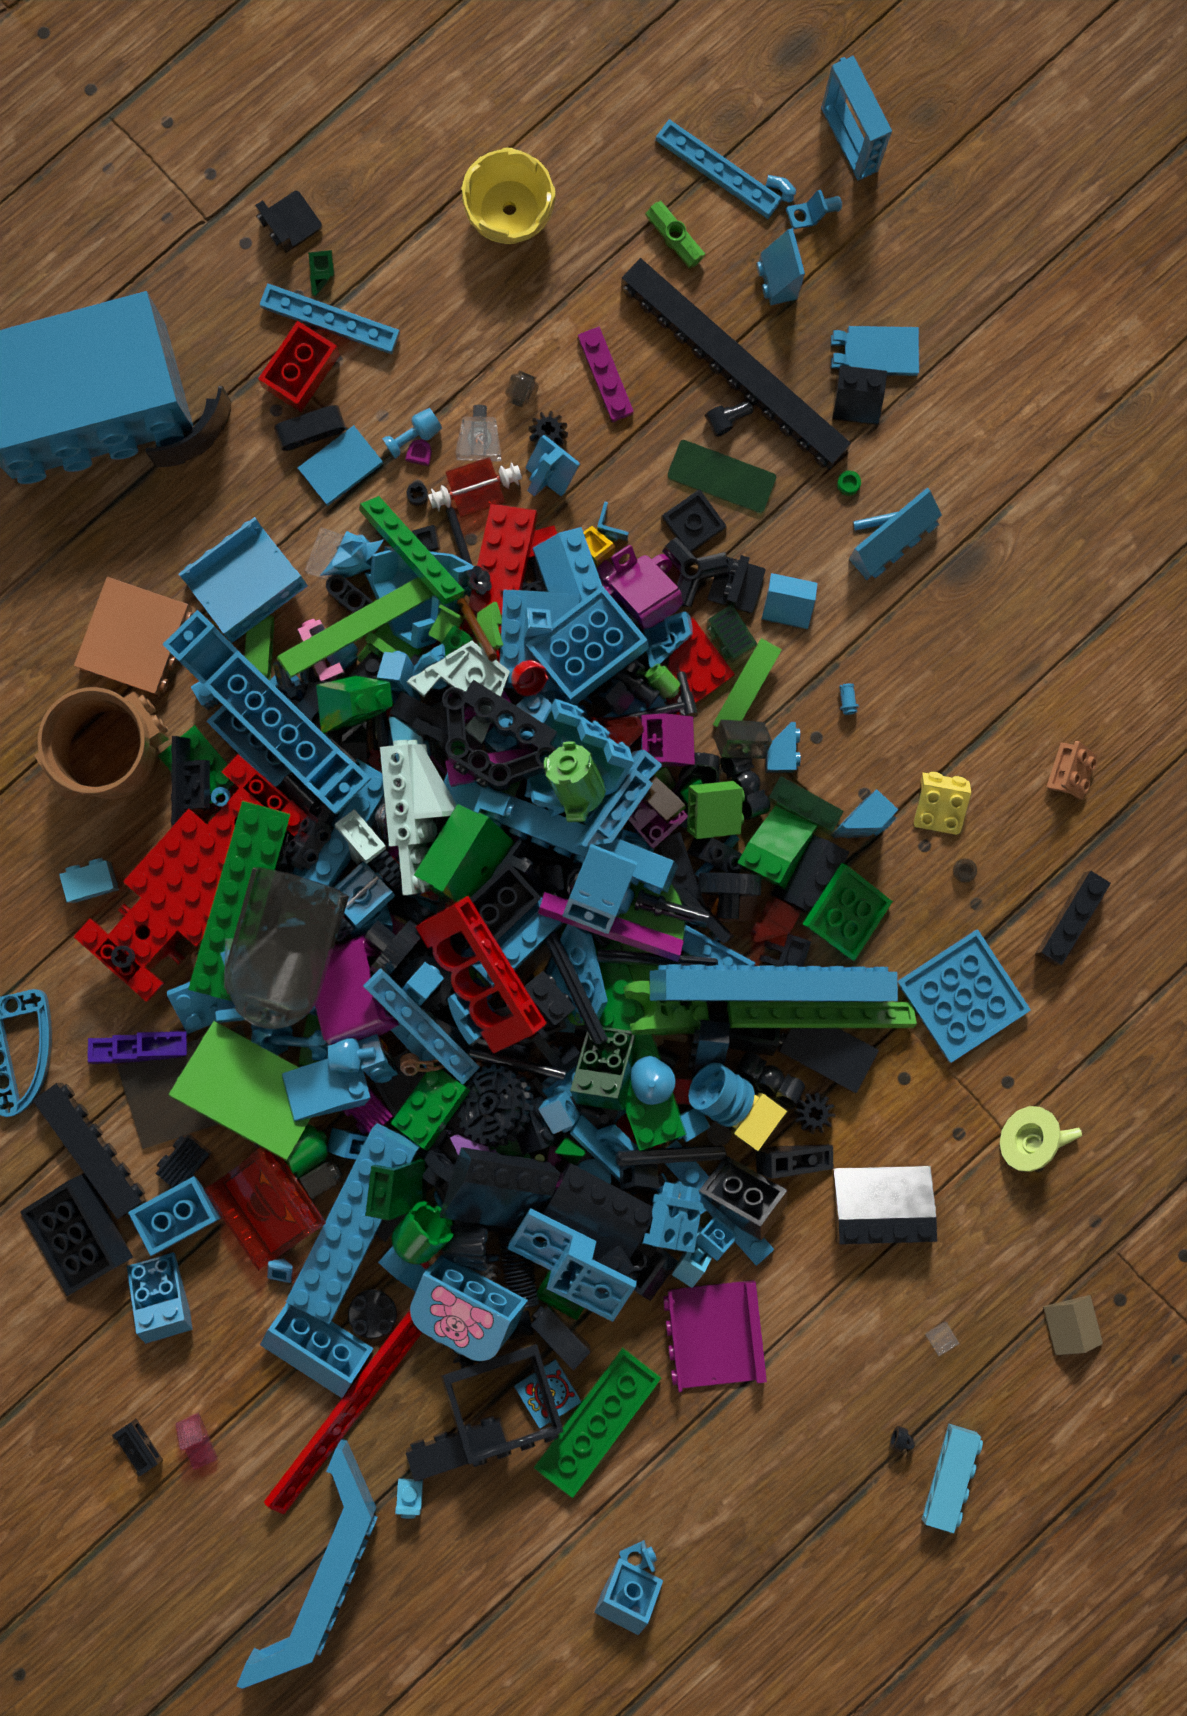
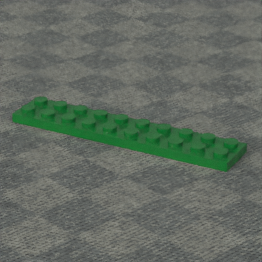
(649, 1122)

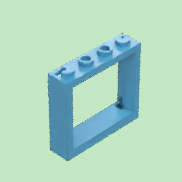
(861, 153)

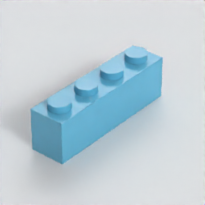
(952, 1478)

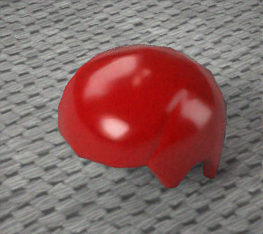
(529, 678)

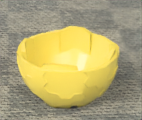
(504, 180)

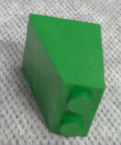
(351, 701)

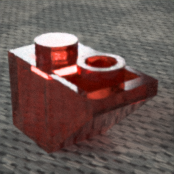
(777, 921)

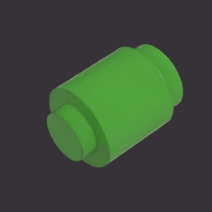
(662, 680)

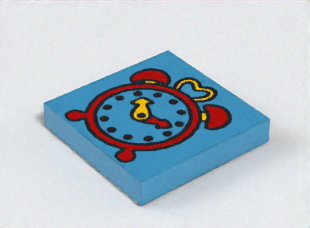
(561, 1388)

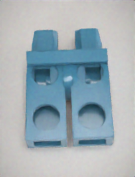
(675, 1219)

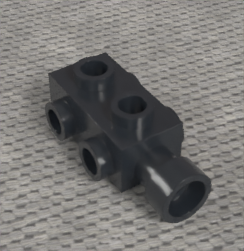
(308, 838)

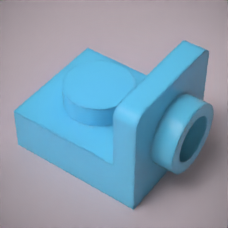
(409, 1498)

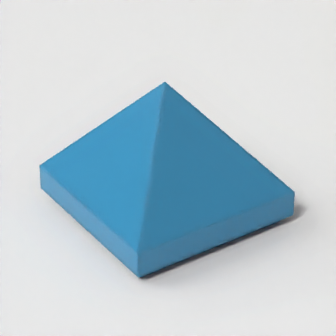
(280, 1270)

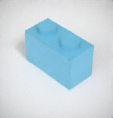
(88, 881)

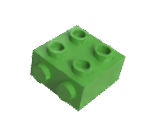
(715, 809)

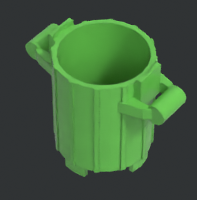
(575, 780)

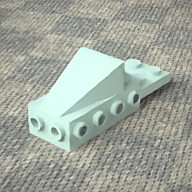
(422, 798)

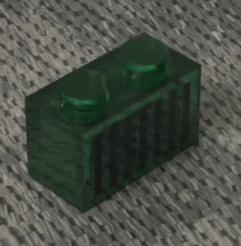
(731, 634)

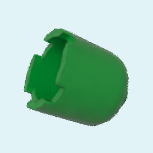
(308, 1153)
(421, 1234)

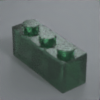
(805, 805)

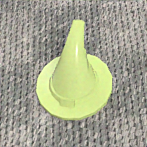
(1033, 1138)

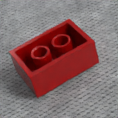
(299, 366)

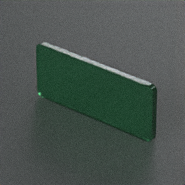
(721, 476)

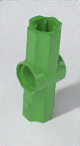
(665, 224)

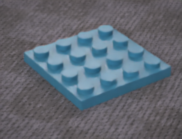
(963, 996)

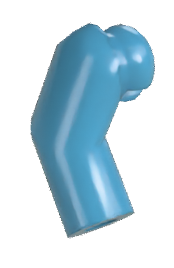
(784, 185)

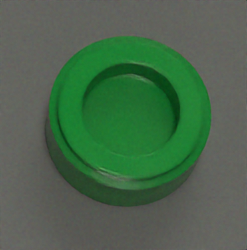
(849, 483)

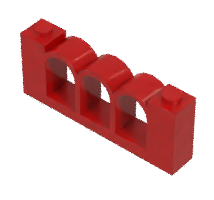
(497, 1030)

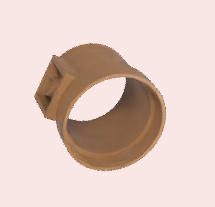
(65, 718)

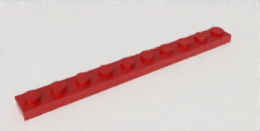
(343, 1415)

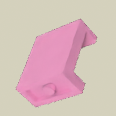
(332, 673)

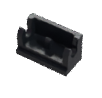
(137, 1447)

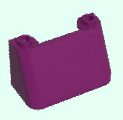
(344, 1004)

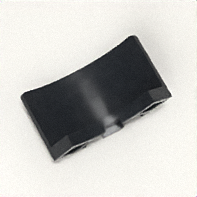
(199, 438)

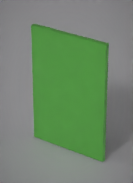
(241, 1090)

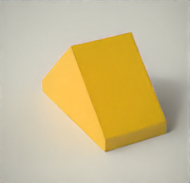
(599, 546)

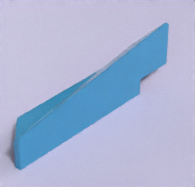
(620, 805)

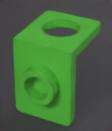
(444, 622)

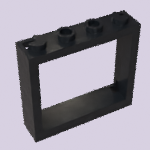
(524, 1442)

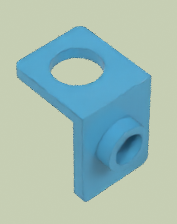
(609, 532)
(647, 1553)

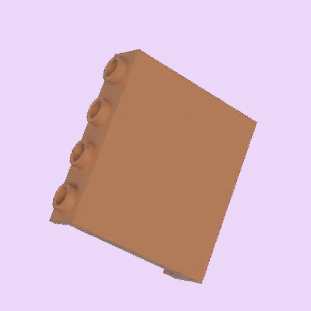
(129, 634)

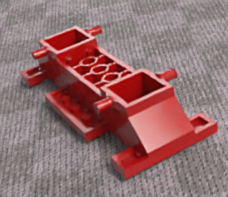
(180, 883)

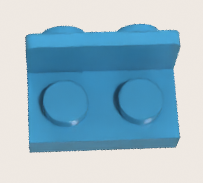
(550, 467)

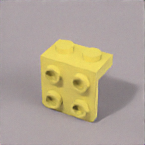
(942, 803)

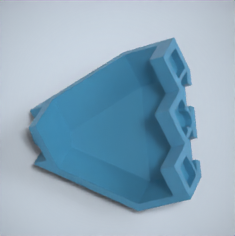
(391, 572)
(610, 758)

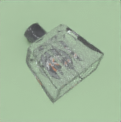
(478, 437)

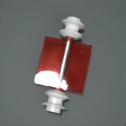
(475, 487)

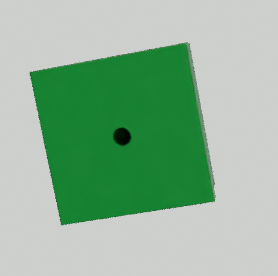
(463, 855)

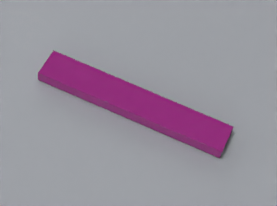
(621, 930)

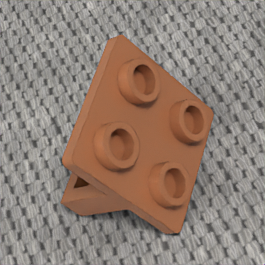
(1072, 769)

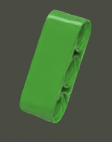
(260, 645)

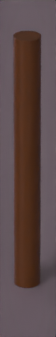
(477, 630)

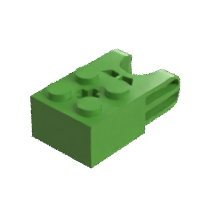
(664, 1016)

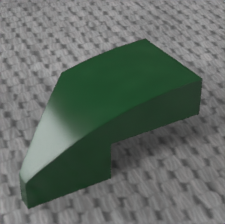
(321, 269)

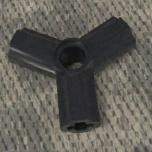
(707, 567)

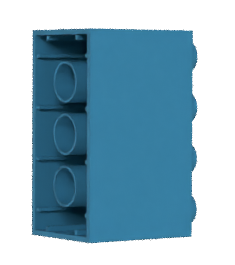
(88, 388)

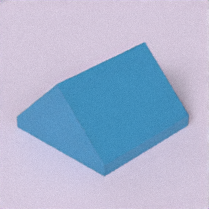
(789, 601)

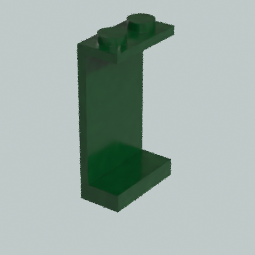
(396, 1189)

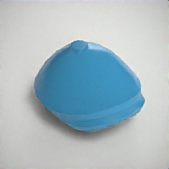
(652, 1080)

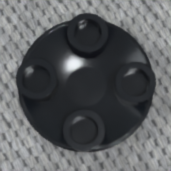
(372, 1314)

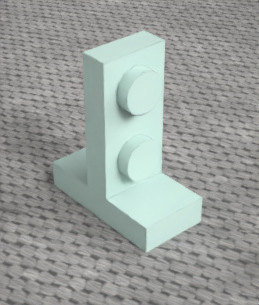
(361, 839)

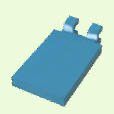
(878, 348)

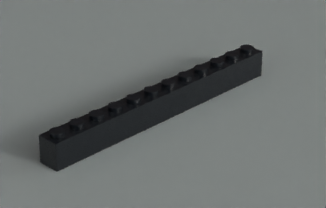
(735, 364)

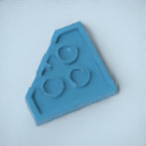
(582, 954)

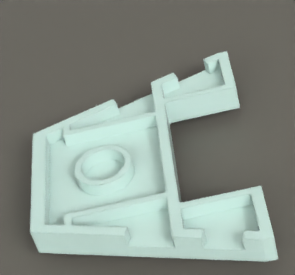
(459, 671)

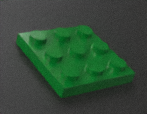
(847, 912)

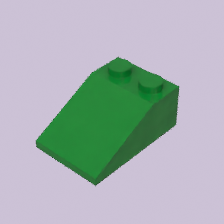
(777, 847)

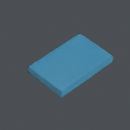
(340, 465)

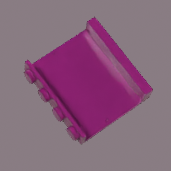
(715, 1334)

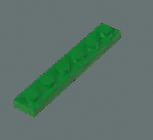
(411, 550)

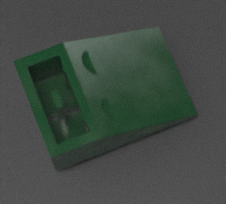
(604, 1070)

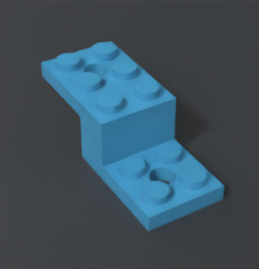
(571, 1265)

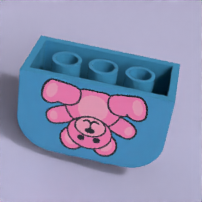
(465, 1310)

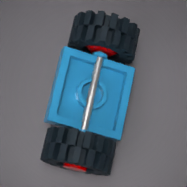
(368, 891)

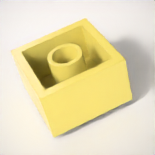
(759, 1121)

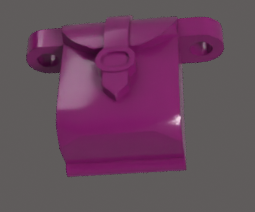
(644, 587)

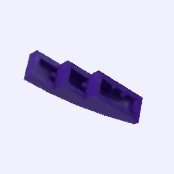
(137, 1048)

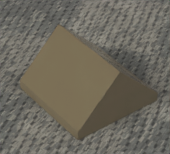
(1073, 1326)

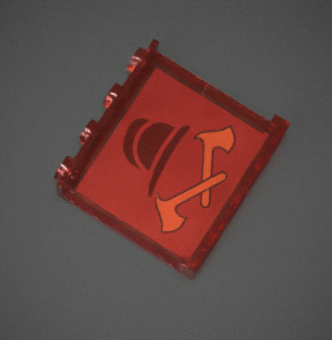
(264, 1206)

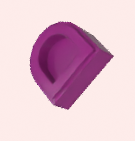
(419, 452)

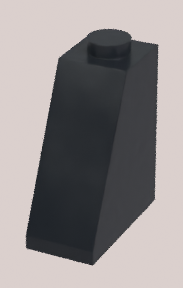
(560, 1336)

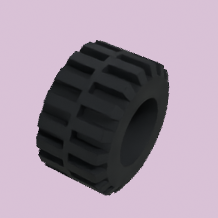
(412, 964)

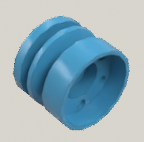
(721, 1094)

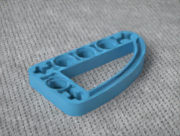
(44, 1054)

